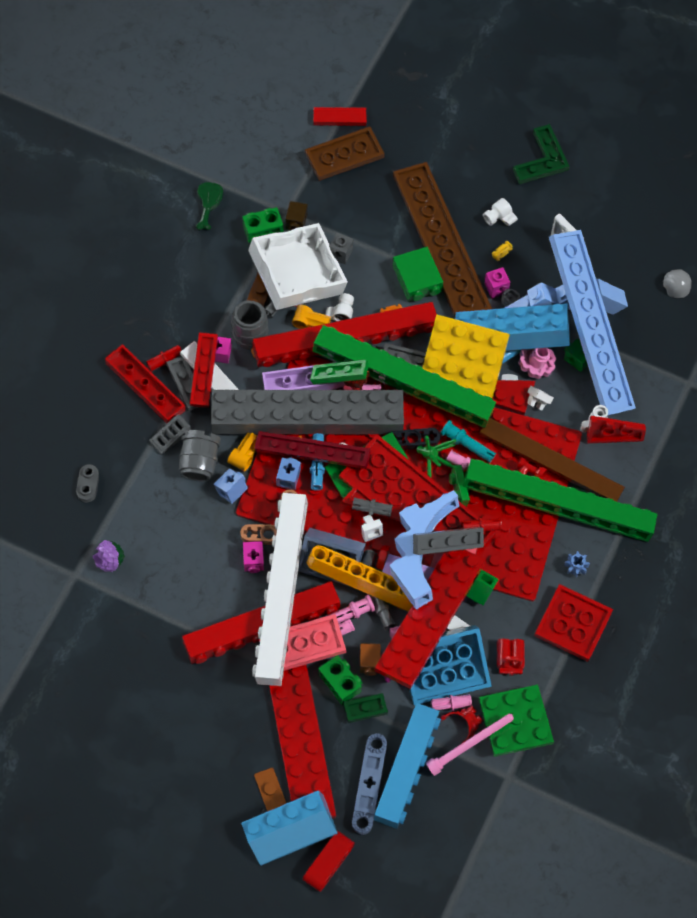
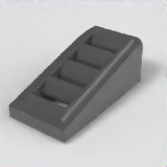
(171, 425)

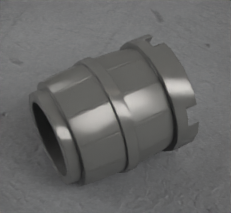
(248, 323)
(198, 455)

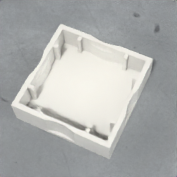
(297, 266)

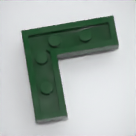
(552, 163)

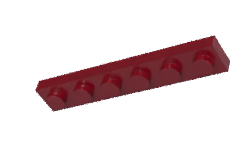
(312, 450)

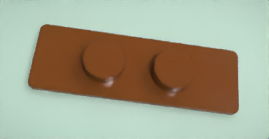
(270, 789)

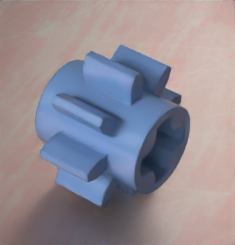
(575, 559)

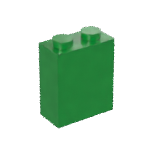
(418, 274)

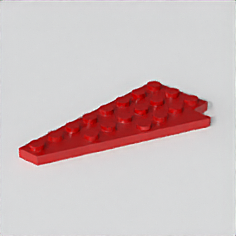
(398, 482)

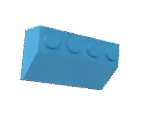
(289, 827)

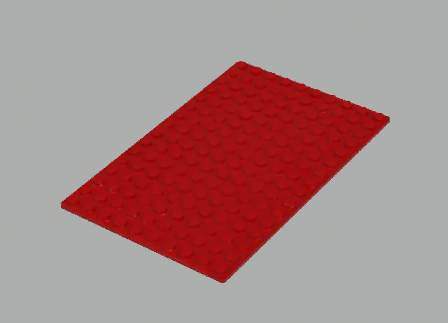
(511, 555)

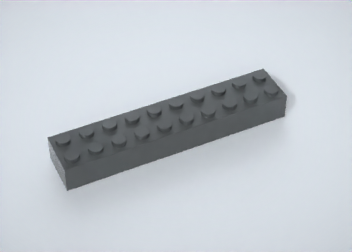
(307, 411)

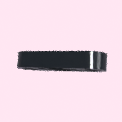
(416, 432)

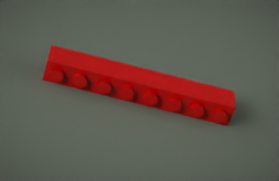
(244, 628)

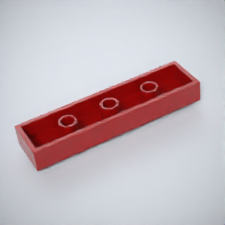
(145, 384)

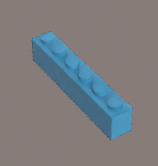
(406, 766)

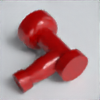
(526, 467)

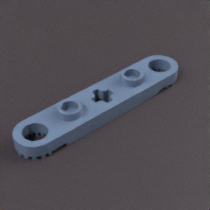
(367, 797)

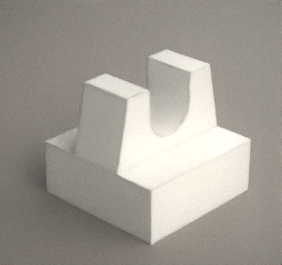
(540, 396)
(371, 528)

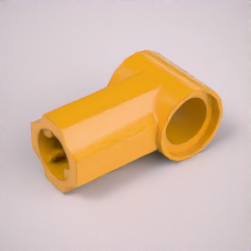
(305, 317)
(243, 455)

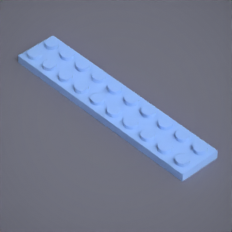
(592, 322)

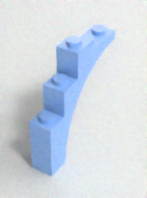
(542, 294)
(408, 569)

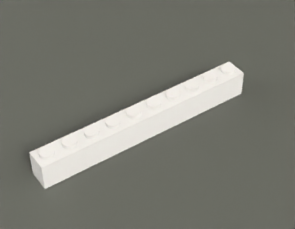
(281, 590)

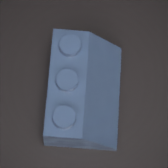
(342, 545)

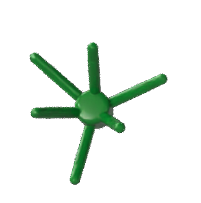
(431, 453)

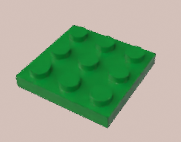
(530, 723)

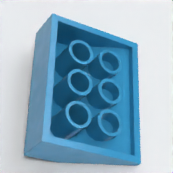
(454, 667)

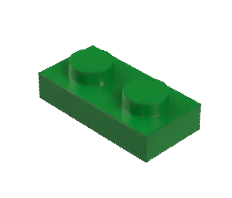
(456, 479)

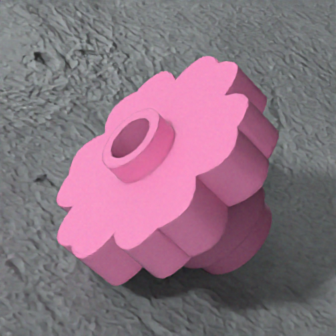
(537, 362)

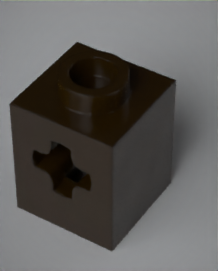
(296, 215)

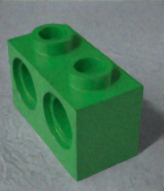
(263, 226)
(335, 682)

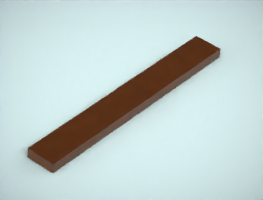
(551, 460)

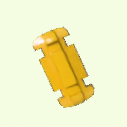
(502, 250)

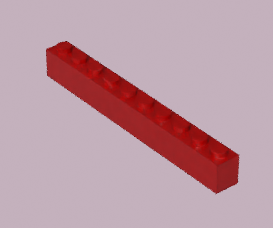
(368, 328)

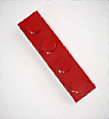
(204, 370)

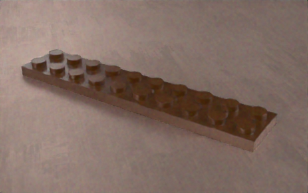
(442, 238)

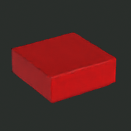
(383, 554)

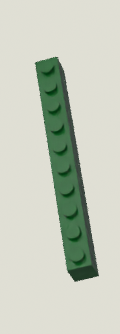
(406, 376)
(560, 500)

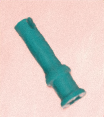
(462, 438)

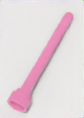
(435, 765)

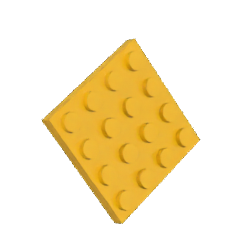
(466, 354)

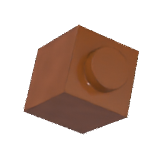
(369, 657)

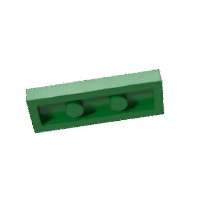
(339, 372)

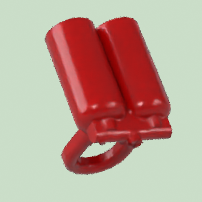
(510, 656)

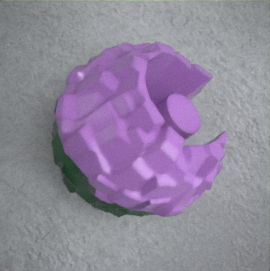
(109, 556)

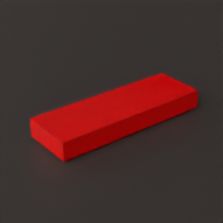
(339, 116)

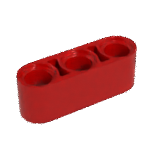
(328, 861)

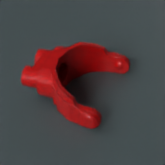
(471, 718)

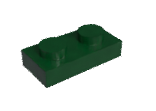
(365, 708)

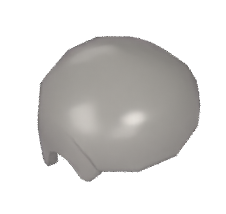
(677, 283)

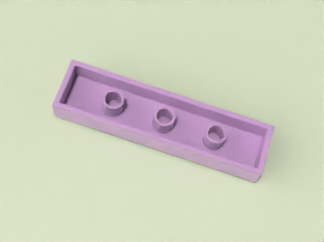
(295, 380)

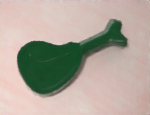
(211, 196)

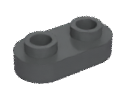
(87, 482)

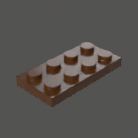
(344, 153)

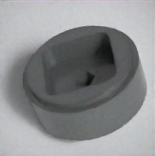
(510, 296)

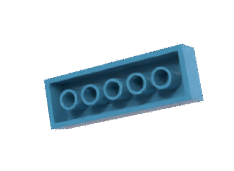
(528, 326)

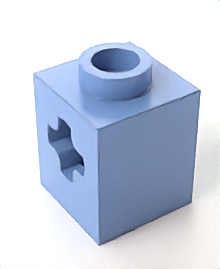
(285, 479)
(231, 485)

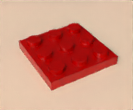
(573, 622)

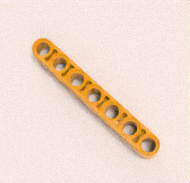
(361, 580)

